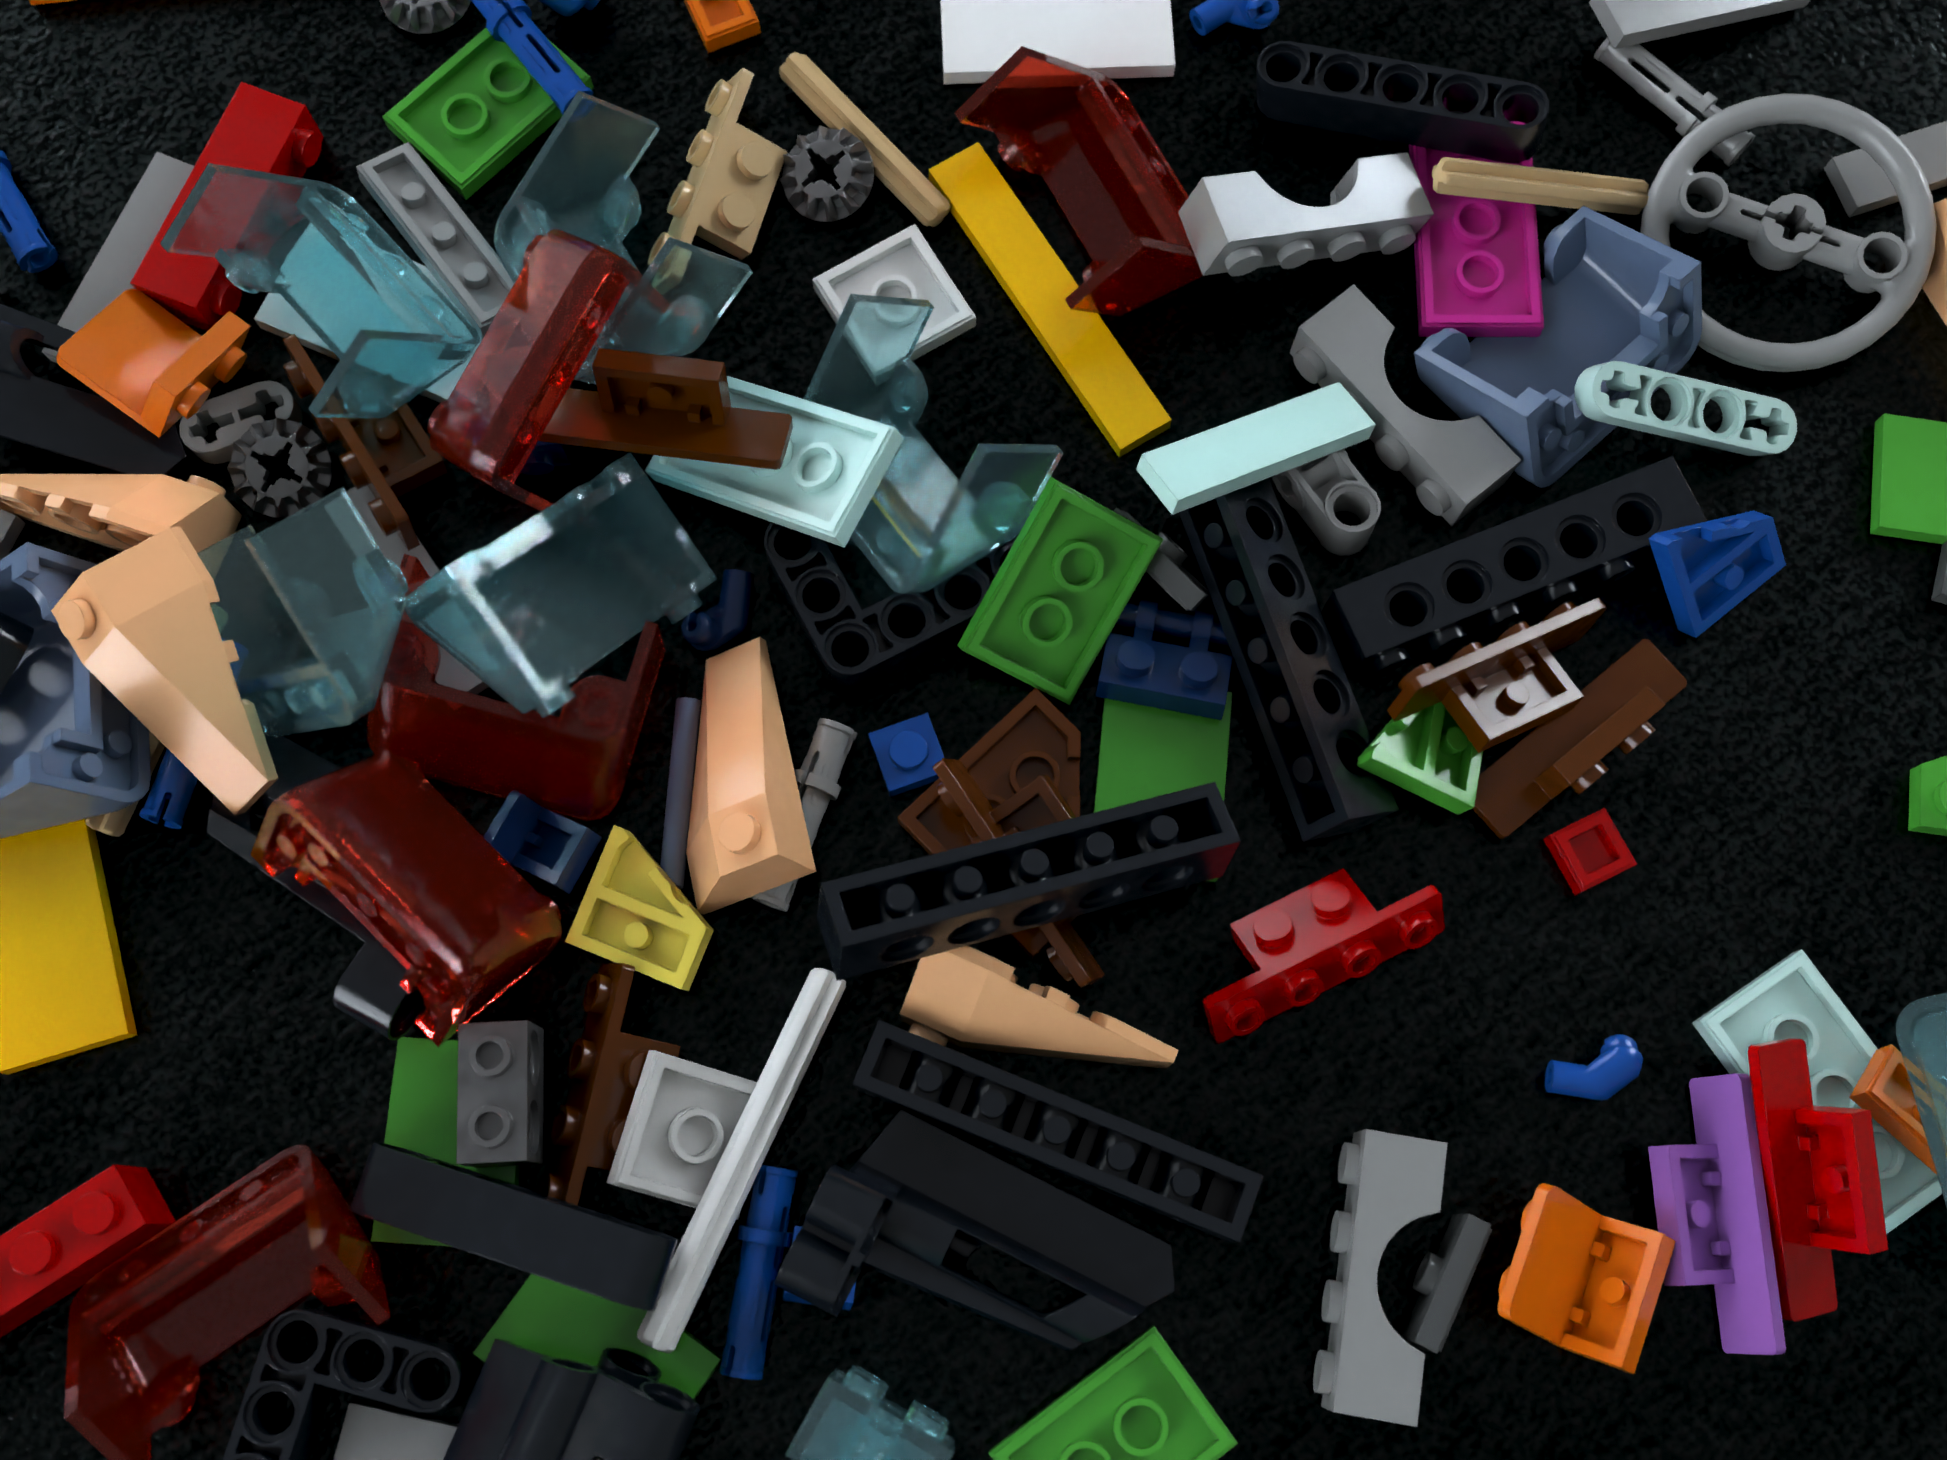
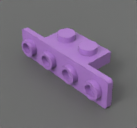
(1717, 1212)

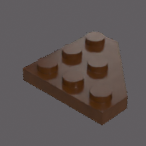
(1017, 750)

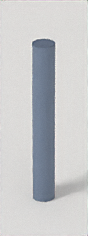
(680, 789)

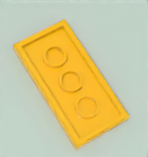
(57, 950)

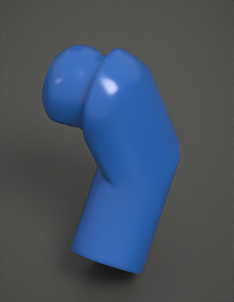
(1244, 13)
(1603, 1077)

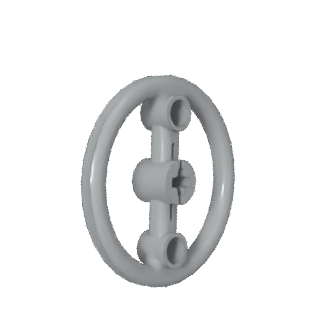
(1810, 237)

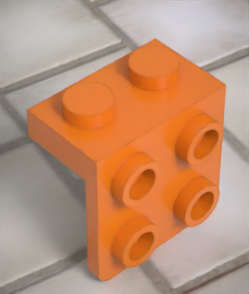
(152, 360)
(1584, 1279)

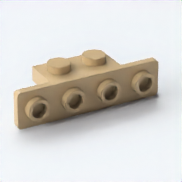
(728, 177)

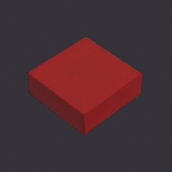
(1589, 851)

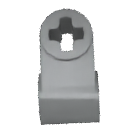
(1327, 488)

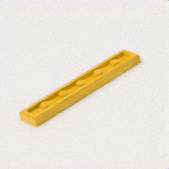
(1038, 288)

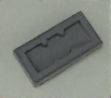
(1172, 576)
(1444, 1281)

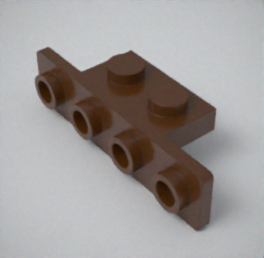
(667, 410)
(383, 453)
(1505, 685)
(1571, 746)
(1027, 809)
(602, 1088)

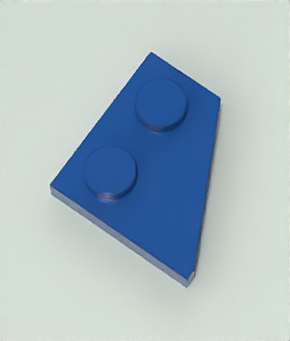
(1715, 566)

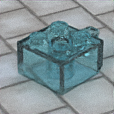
(859, 1423)

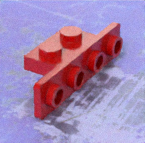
(1314, 944)
(1815, 1176)

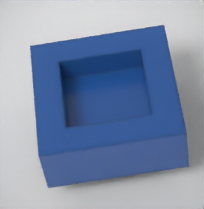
(907, 753)

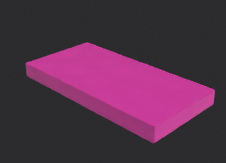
(1476, 261)

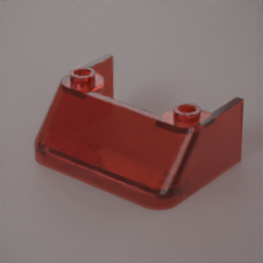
(1100, 169)
(529, 359)
(487, 745)
(202, 1288)

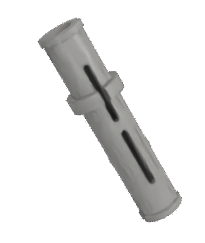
(1620, 61)
(816, 788)

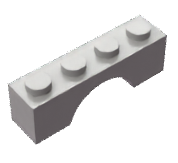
(1246, 225)
(1446, 461)
(1367, 1362)

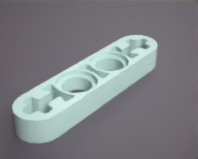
(1687, 406)

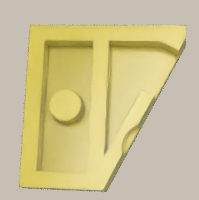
(640, 915)

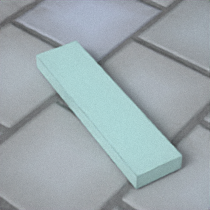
(1254, 447)

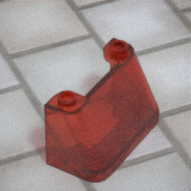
(414, 882)

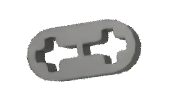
(234, 415)

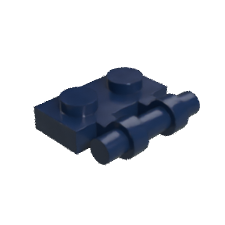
(1164, 673)

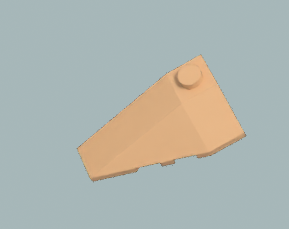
(121, 507)
(156, 646)
(745, 796)
(979, 1006)

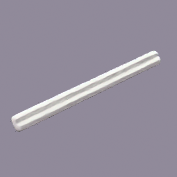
(741, 1160)

